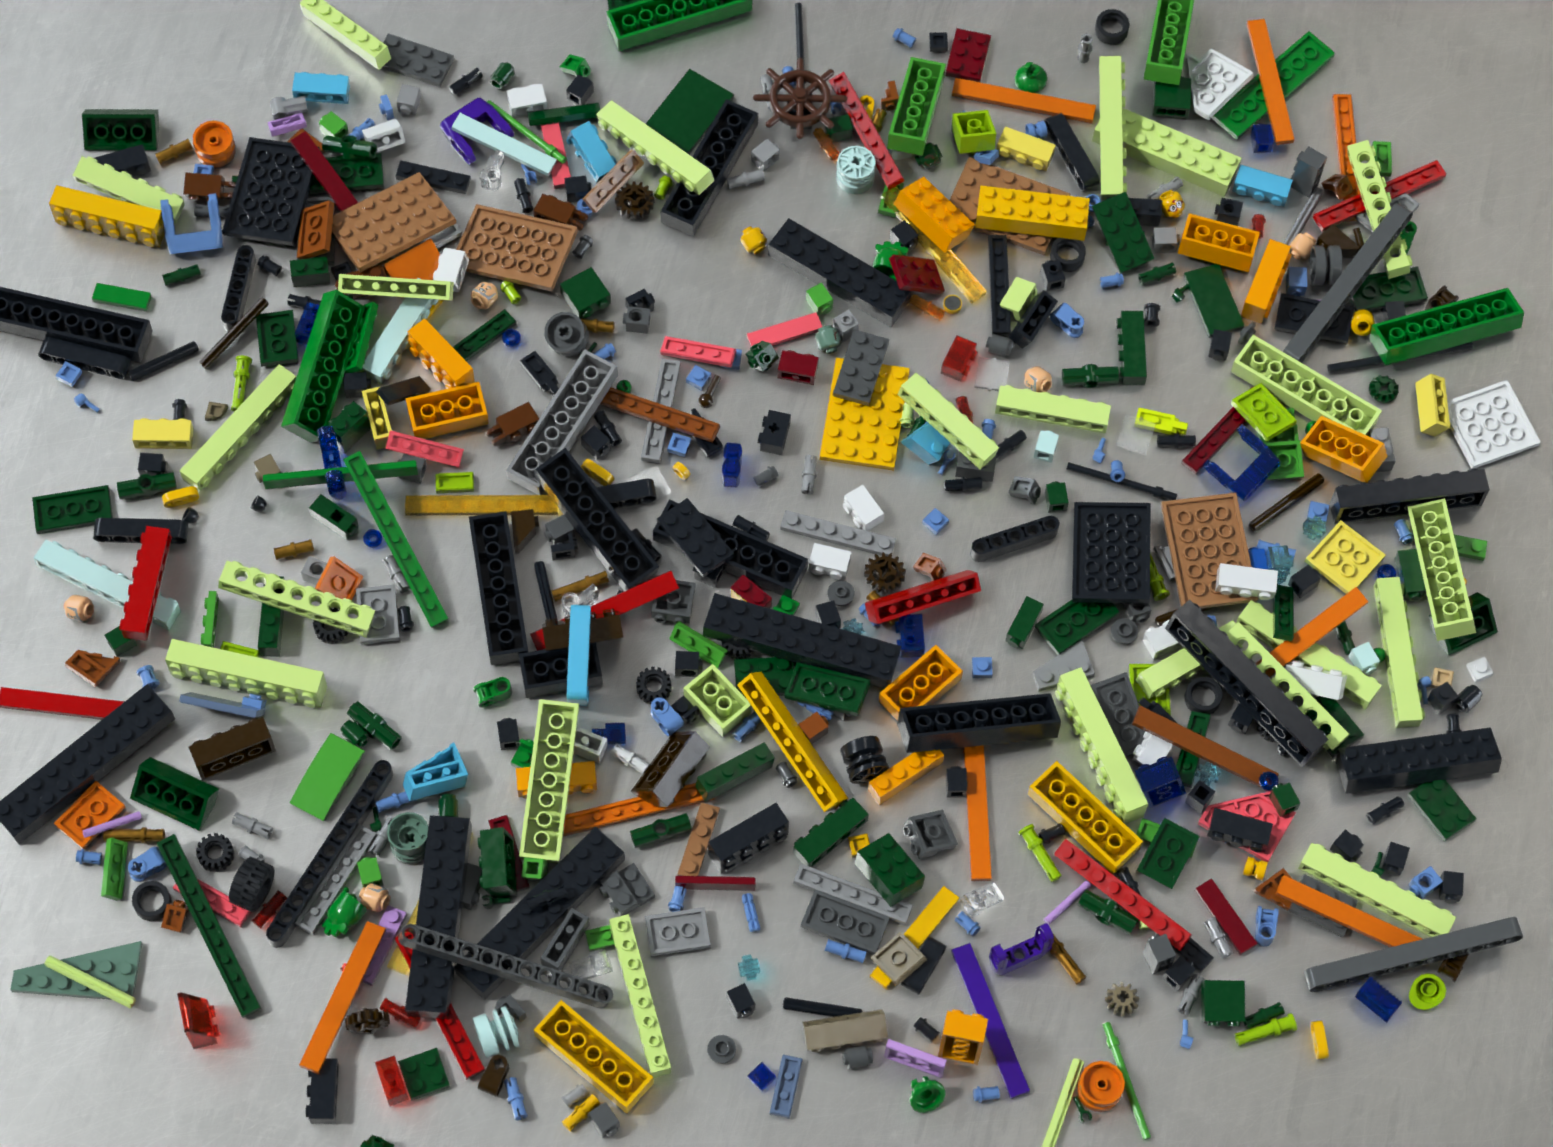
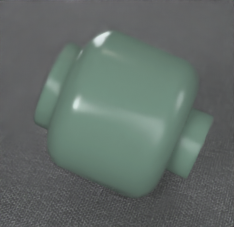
(828, 339)

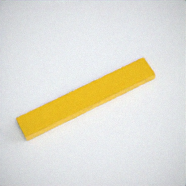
(923, 926)

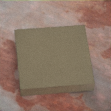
(898, 958)

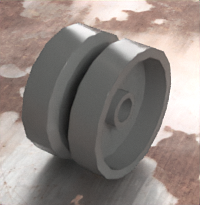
(1325, 264)
(562, 344)

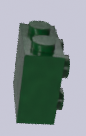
(1172, 99)
(585, 293)
(350, 426)
(1223, 1002)

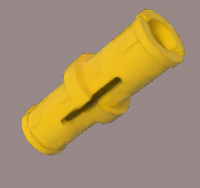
(580, 1112)

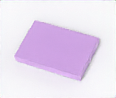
(915, 1058)

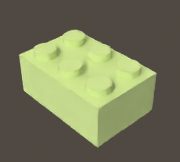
(717, 700)

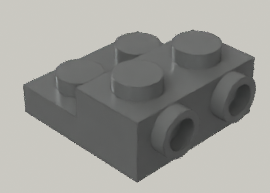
(675, 605)
(929, 834)
(626, 890)

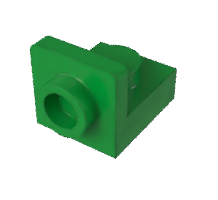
(575, 65)
(787, 605)
(523, 755)

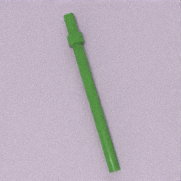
(549, 149)
(1113, 1044)

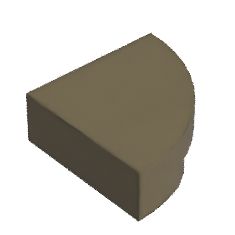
(215, 411)

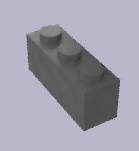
(1308, 171)
(565, 940)

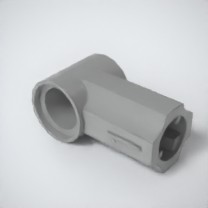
(285, 107)

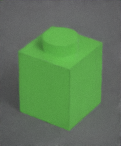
(333, 125)
(819, 299)
(534, 869)
(369, 871)

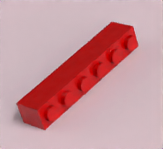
(146, 583)
(922, 596)

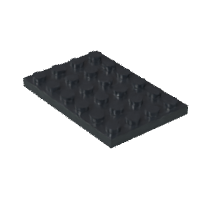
(268, 193)
(1111, 552)

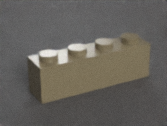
(845, 1029)

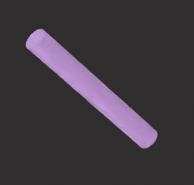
(112, 824)
(1067, 902)

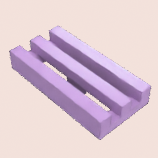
(287, 124)

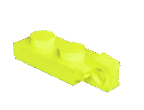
(1164, 422)

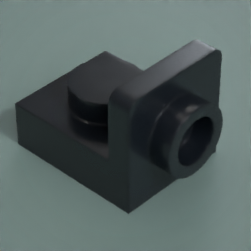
(639, 299)
(564, 550)
(686, 710)

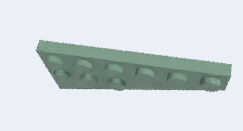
(113, 966)

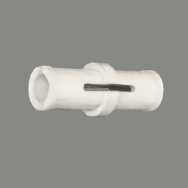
(629, 758)

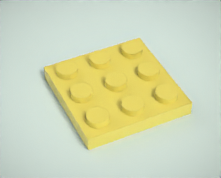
(1345, 557)

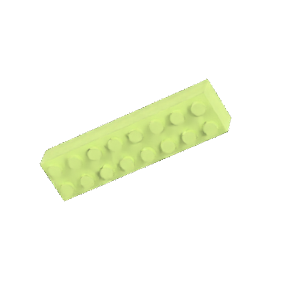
(1177, 153)
(1302, 387)
(1441, 569)
(246, 673)
(1101, 746)
(549, 780)

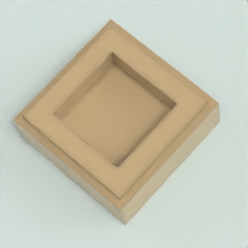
(1441, 676)

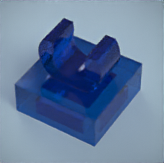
(761, 1076)

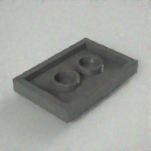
(1317, 919)

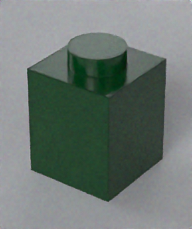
(842, 128)
(1056, 497)
(118, 642)
(1284, 799)

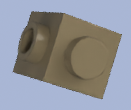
(264, 466)

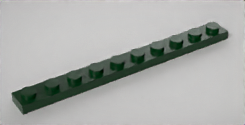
(208, 926)

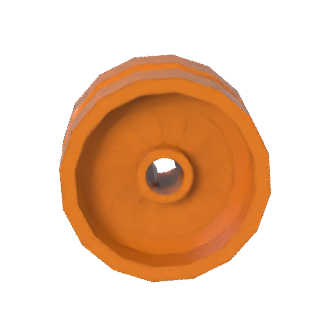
(214, 144)
(1105, 1075)

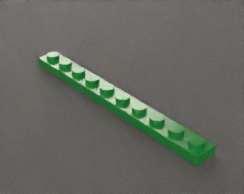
(395, 539)

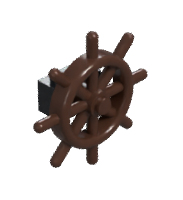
(799, 111)

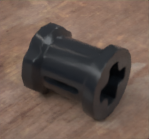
(1151, 314)

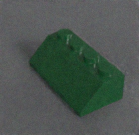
(120, 128)
(174, 793)

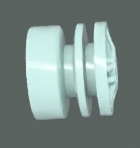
(855, 170)
(496, 1031)

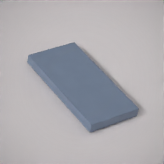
(221, 704)

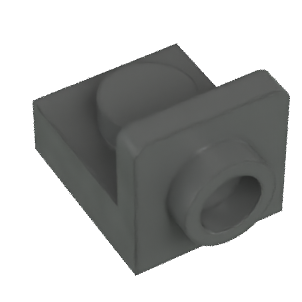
(1025, 488)
(513, 1007)

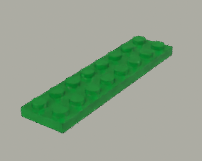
(1293, 68)

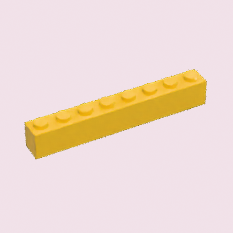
(792, 741)

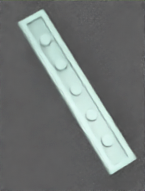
(509, 146)

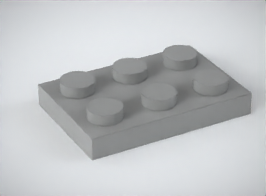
(385, 621)
(677, 931)

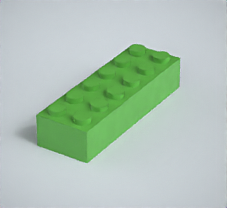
(1168, 41)
(916, 106)

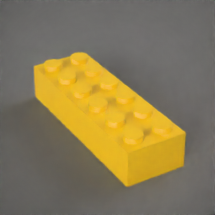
(1032, 213)
(107, 216)
(1085, 817)
(593, 1056)

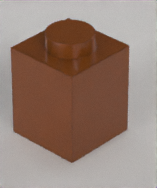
(814, 727)

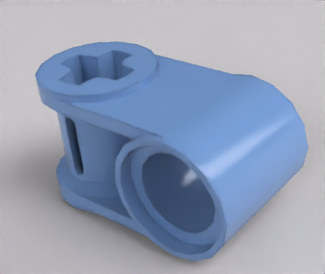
(1068, 320)
(667, 719)
(149, 864)
(1265, 922)

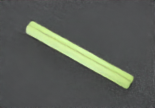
(90, 981)
(1063, 1103)

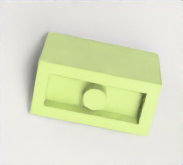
(1019, 297)

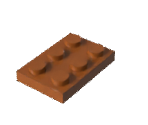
(315, 230)

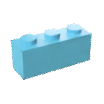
(321, 87)
(1262, 185)

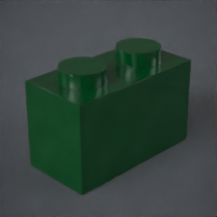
(310, 272)

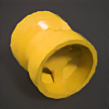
(1259, 870)

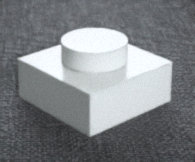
(1479, 669)

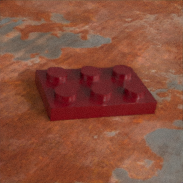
(968, 55)
(917, 274)

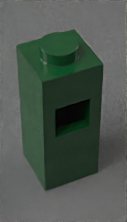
(334, 517)
(1410, 574)
(1024, 622)

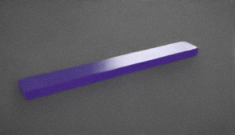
(995, 1031)

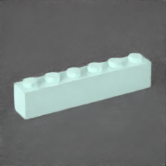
(395, 338)

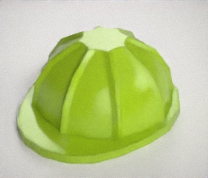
(1427, 991)

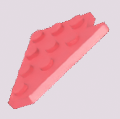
(1256, 807)

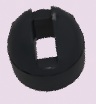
(258, 504)
(190, 515)

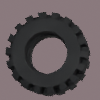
(251, 884)

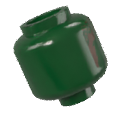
(930, 157)

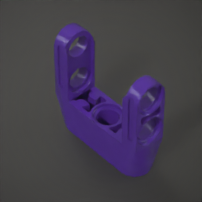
(479, 111)
(999, 958)

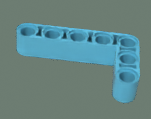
(579, 655)

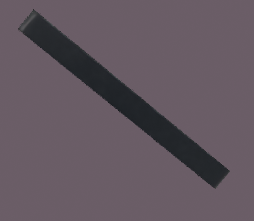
(330, 843)

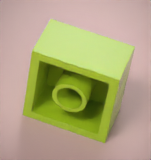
(973, 131)

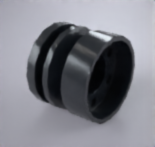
(864, 759)

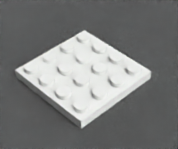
(1490, 424)

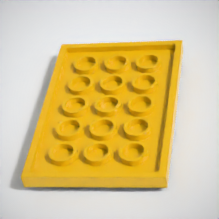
(862, 432)

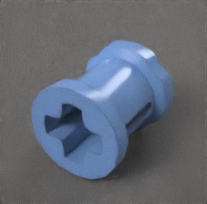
(147, 676)

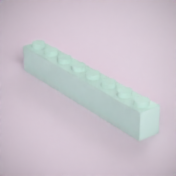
(99, 580)

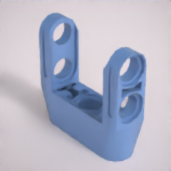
(195, 240)

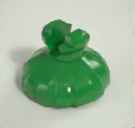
(1030, 78)
(926, 1095)

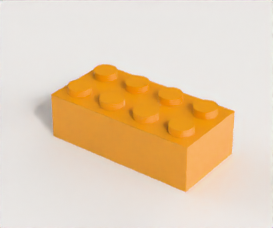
(934, 214)
(1218, 242)
(1267, 281)
(439, 356)
(447, 411)
(1343, 449)
(921, 683)
(963, 1037)

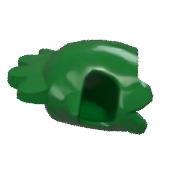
(884, 252)
(343, 914)

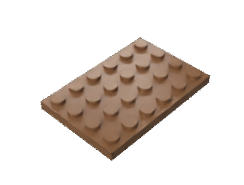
(967, 191)
(390, 222)
(516, 247)
(1201, 537)

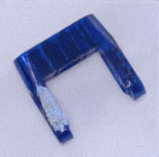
(1254, 475)
(334, 478)

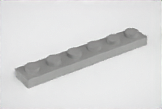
(663, 395)
(837, 533)
(335, 879)
(851, 892)

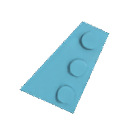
(592, 150)
(926, 443)
(436, 775)

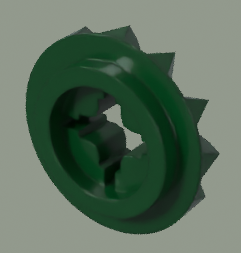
(1383, 396)

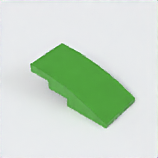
(1288, 450)
(327, 776)

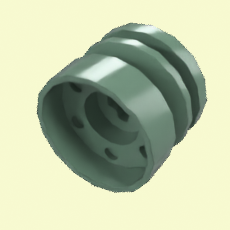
(404, 829)

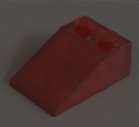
(198, 1020)

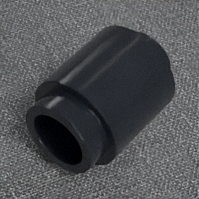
(1468, 698)

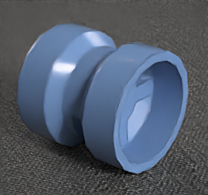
(1037, 130)

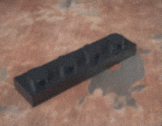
(435, 177)

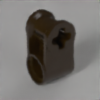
(1441, 298)
(1453, 966)
(493, 1078)

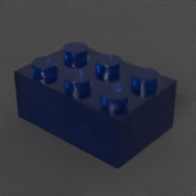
(1160, 781)

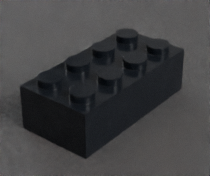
(547, 670)
(748, 838)

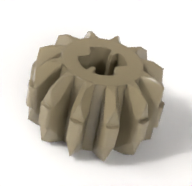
(1129, 995)

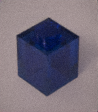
(1262, 138)

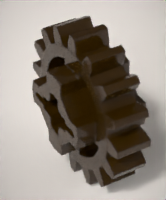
(642, 204)
(878, 566)
(367, 1021)

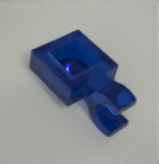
(613, 732)

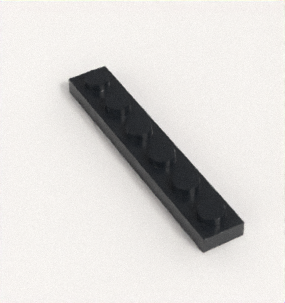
(998, 284)

